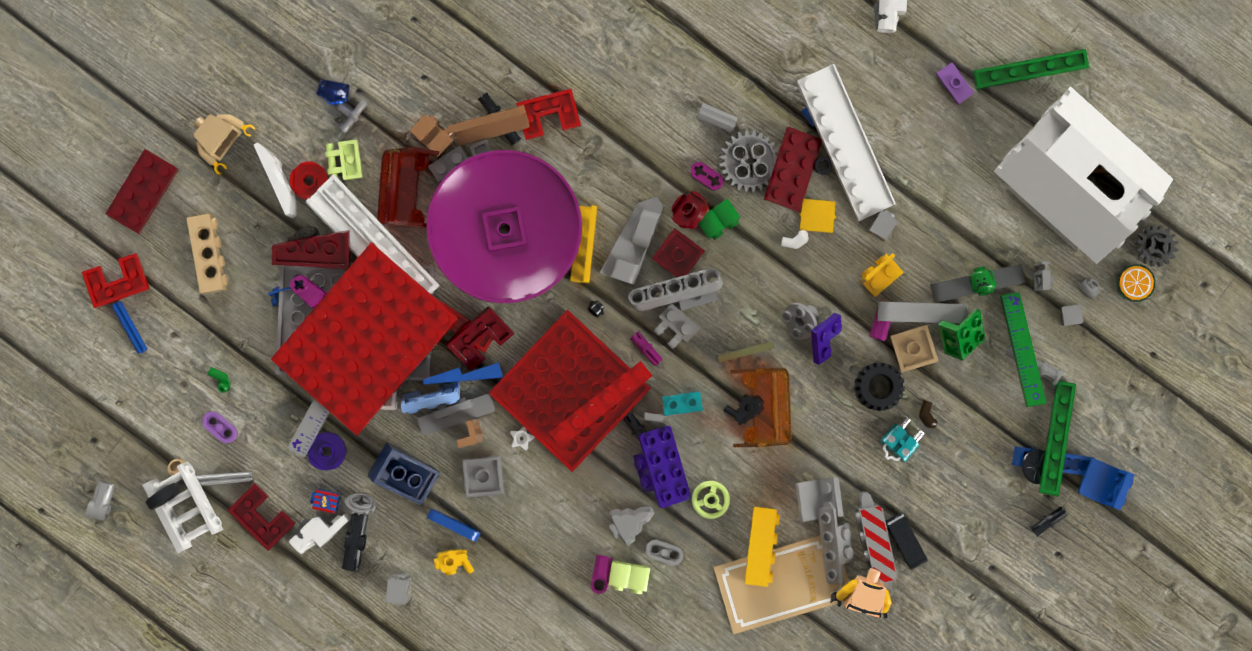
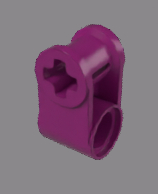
(310, 294)

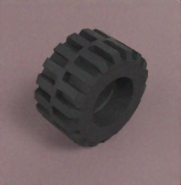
(895, 391)

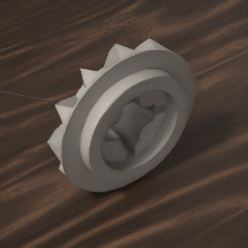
(368, 503)

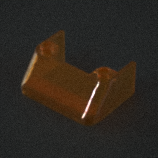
(773, 424)

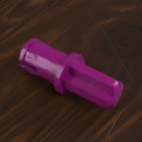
(646, 348)

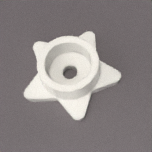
(523, 443)

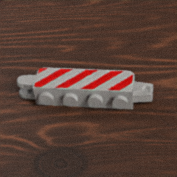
(876, 540)

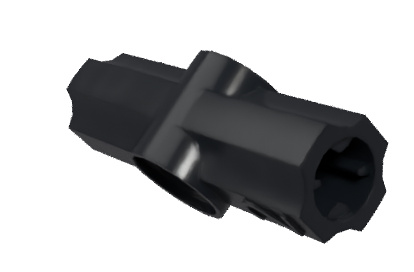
(355, 542)

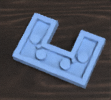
(413, 401)

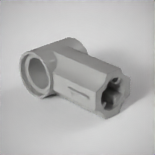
(100, 505)

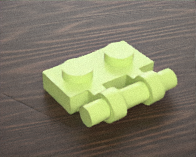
(350, 160)

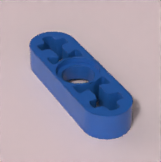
(453, 525)

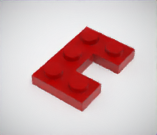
(558, 102)
(132, 283)

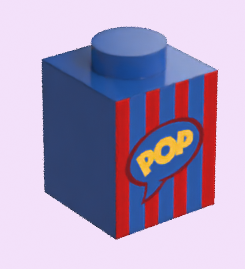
(325, 500)

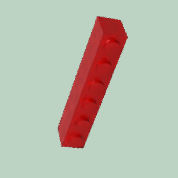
(600, 404)

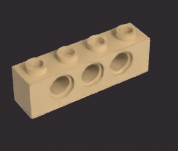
(196, 226)

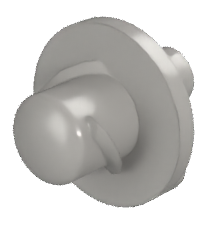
(800, 320)

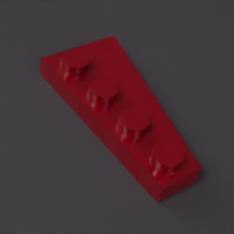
(318, 251)

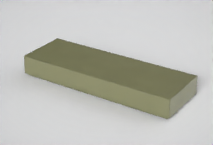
(745, 351)

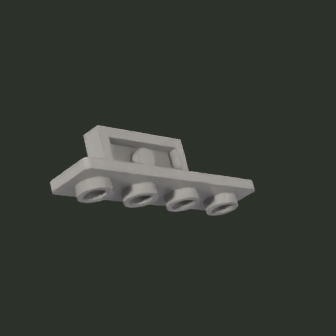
(460, 412)
(835, 544)

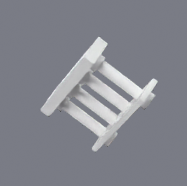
(173, 523)

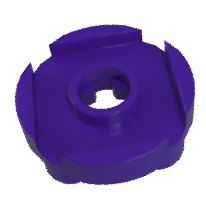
(327, 462)

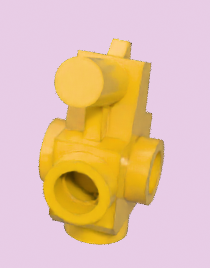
(450, 560)

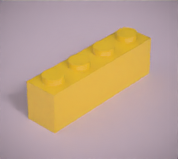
(760, 546)

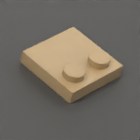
(914, 348)

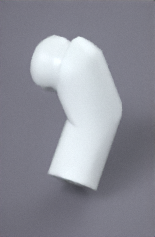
(797, 241)

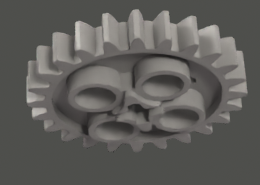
(732, 163)

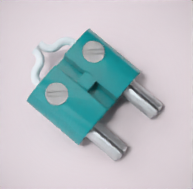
(900, 442)

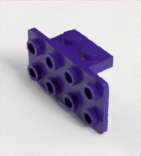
(661, 467)

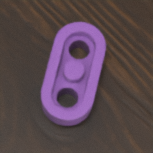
(220, 427)

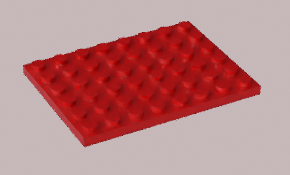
(364, 338)

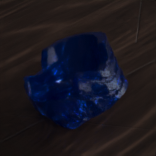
(333, 92)

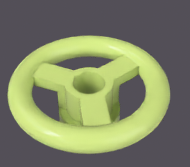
(714, 485)

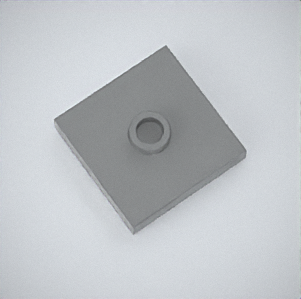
(483, 476)

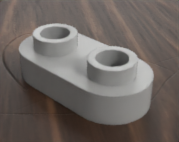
(664, 552)

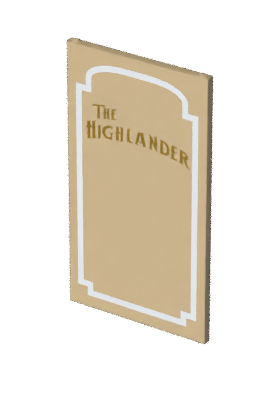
(796, 587)

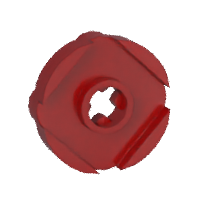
(302, 172)

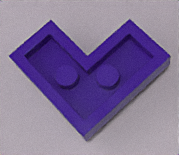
(822, 335)

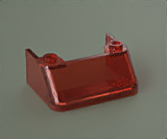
(400, 186)

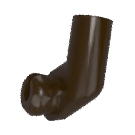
(925, 415)

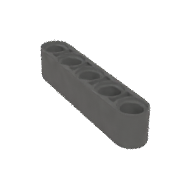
(961, 286)

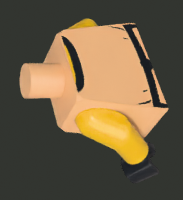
(865, 595)

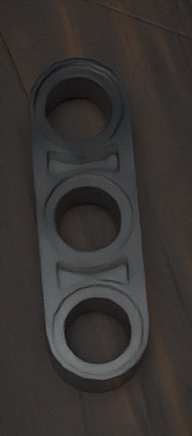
(906, 541)

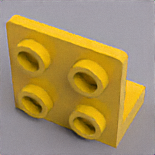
(882, 275)

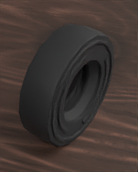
(162, 496)

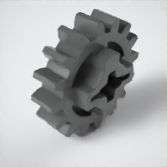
(1161, 251)

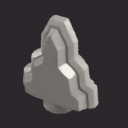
(629, 522)

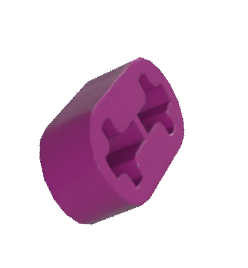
(703, 179)

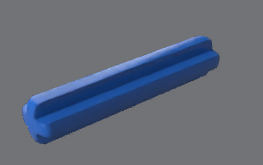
(129, 327)

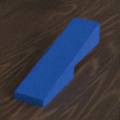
(489, 372)
(1073, 463)

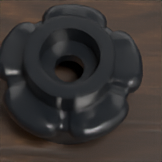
(596, 308)

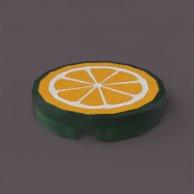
(1135, 283)

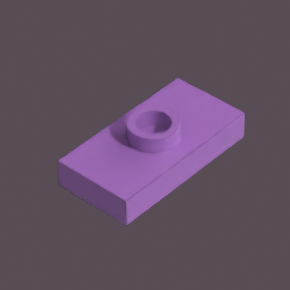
(955, 83)

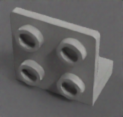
(818, 494)

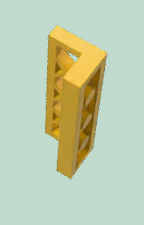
(582, 264)

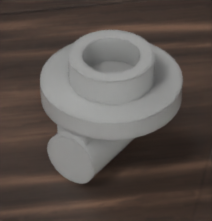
(1089, 287)

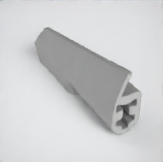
(630, 248)

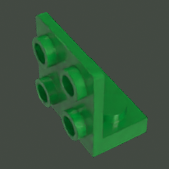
(962, 339)

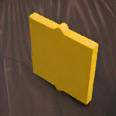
(817, 215)

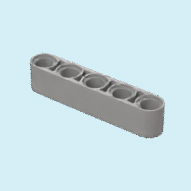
(684, 292)
(921, 312)

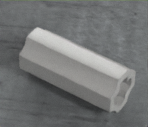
(717, 118)

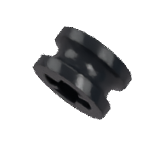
(820, 160)

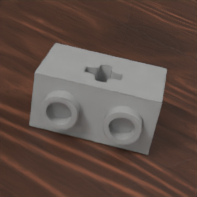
(398, 588)

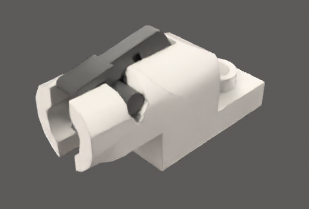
(886, 14)
(317, 531)

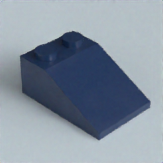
(403, 474)

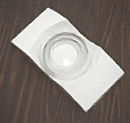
(278, 180)

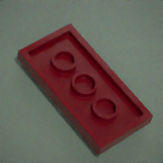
(792, 169)
(142, 191)

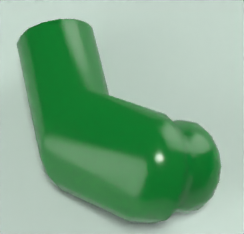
(222, 379)

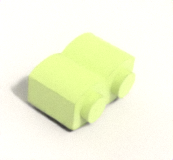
(629, 576)

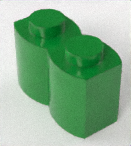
(718, 219)

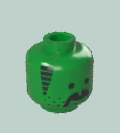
(982, 281)

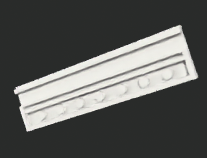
(845, 142)
(344, 212)

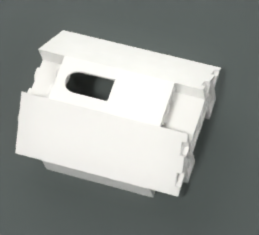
(1052, 170)

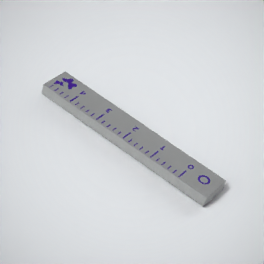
(308, 429)

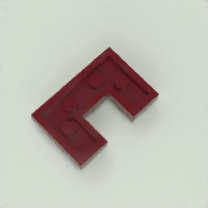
(484, 323)
(246, 514)

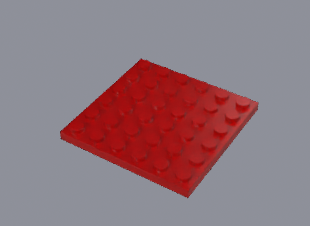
(559, 378)

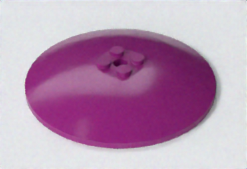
(511, 191)

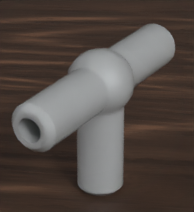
(352, 116)

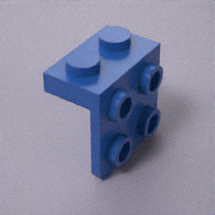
(1106, 484)

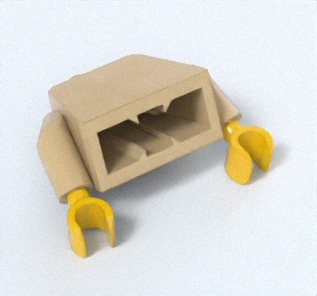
(216, 136)

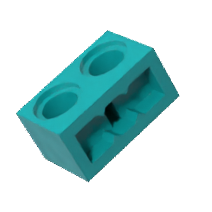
(682, 403)

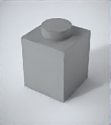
(883, 225)

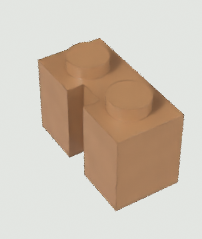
(432, 135)

